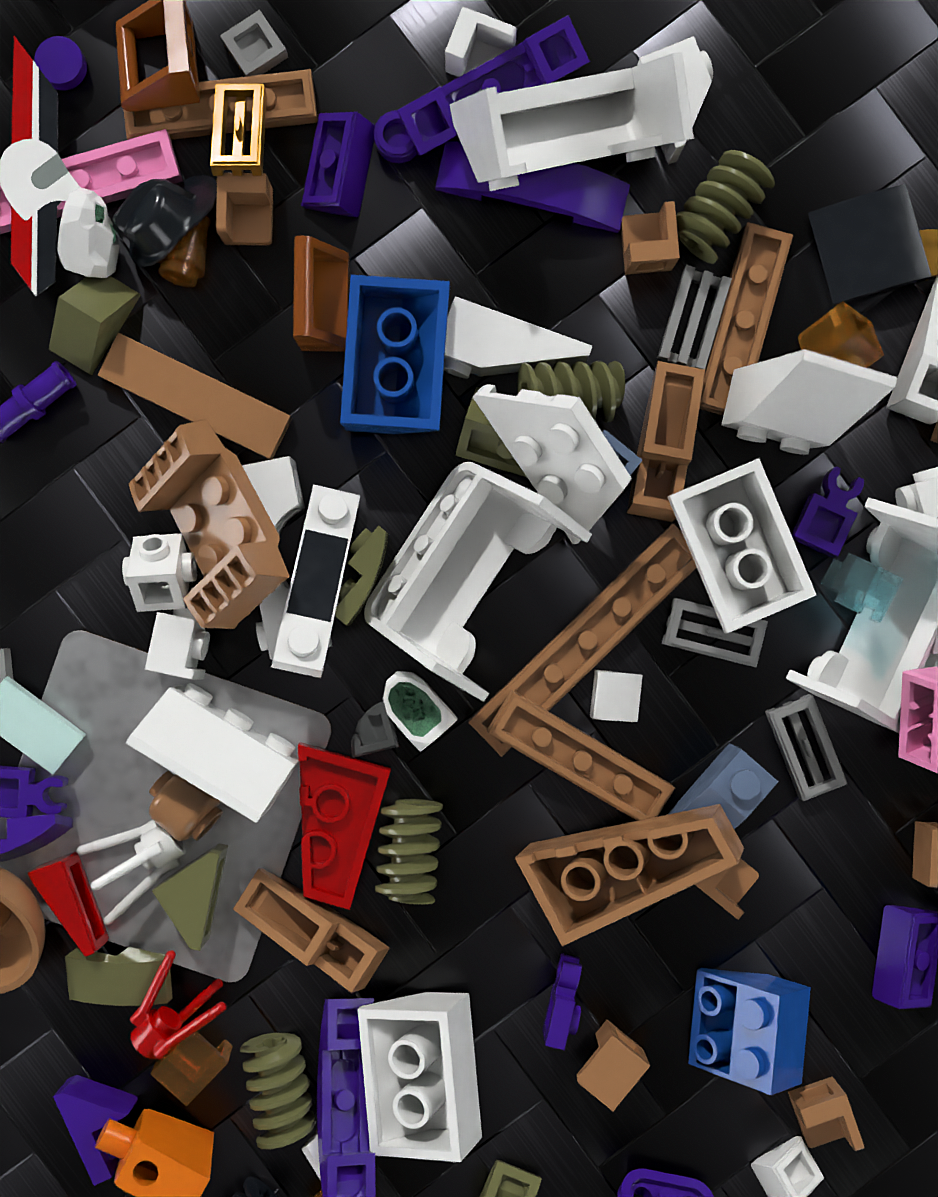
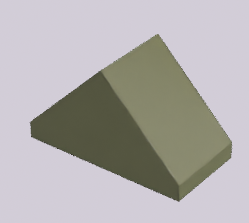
(90, 319)
(192, 896)

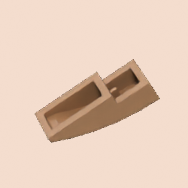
(666, 439)
(311, 930)

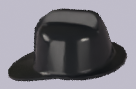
(162, 213)

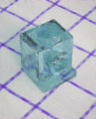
(862, 585)

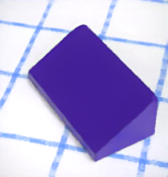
(339, 164)
(906, 957)

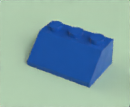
(394, 355)

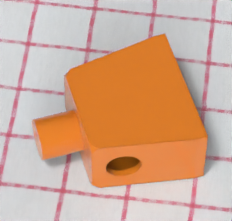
(159, 1155)

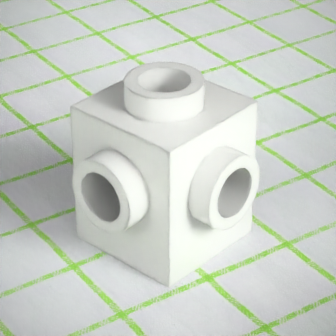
(159, 572)

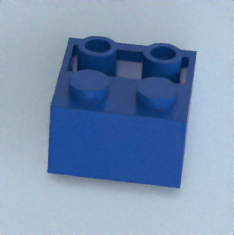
(750, 1028)

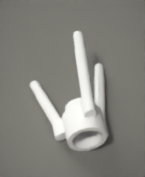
(154, 850)

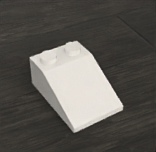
(801, 399)

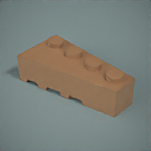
(622, 868)

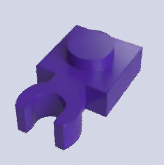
(826, 519)
(21, 792)
(562, 1013)

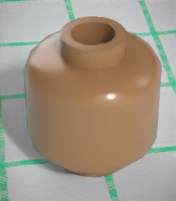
(182, 808)

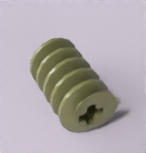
(719, 200)
(596, 384)
(409, 851)
(282, 1088)

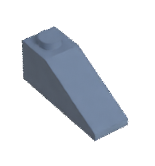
(732, 782)

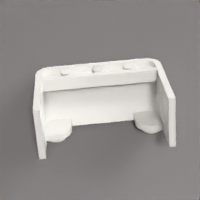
(574, 120)
(453, 562)
(871, 661)

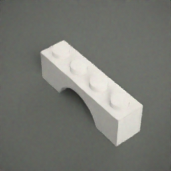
(281, 495)

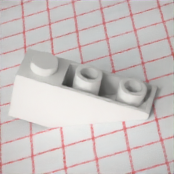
(918, 379)

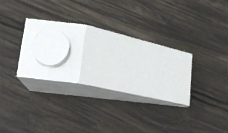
(496, 343)

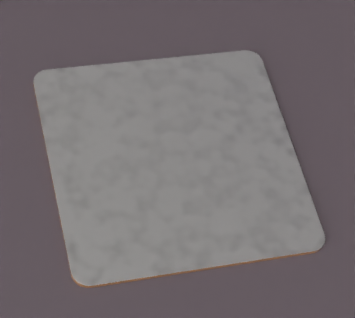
(107, 695)

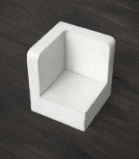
(476, 41)

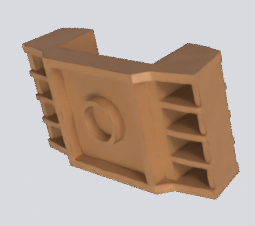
(218, 520)

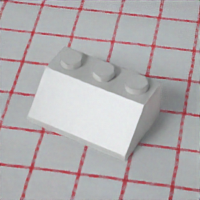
(741, 546)
(215, 750)
(420, 1076)

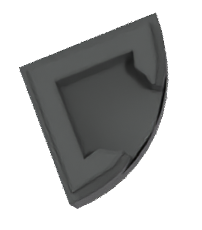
(374, 732)

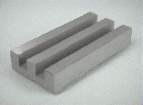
(705, 281)
(675, 622)
(791, 710)

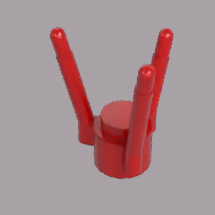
(159, 1028)

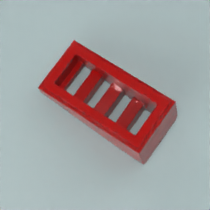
(70, 897)

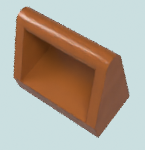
(173, 84)
(320, 295)

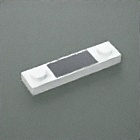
(316, 582)

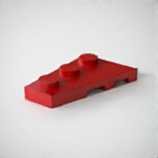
(338, 818)

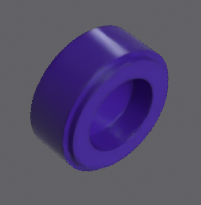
(61, 62)
(393, 139)

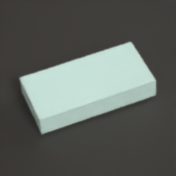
(35, 727)

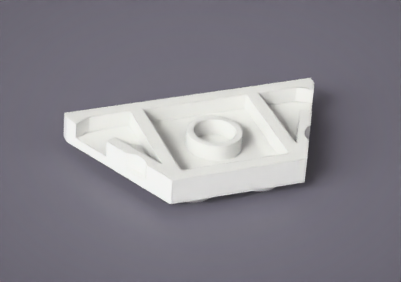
(558, 450)

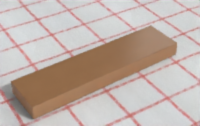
(288, 103)
(745, 311)
(194, 396)
(579, 758)

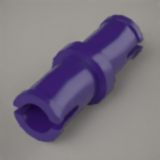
(33, 398)

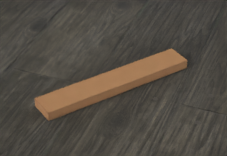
(595, 629)

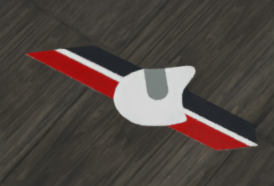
(34, 173)

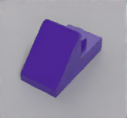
(85, 1110)

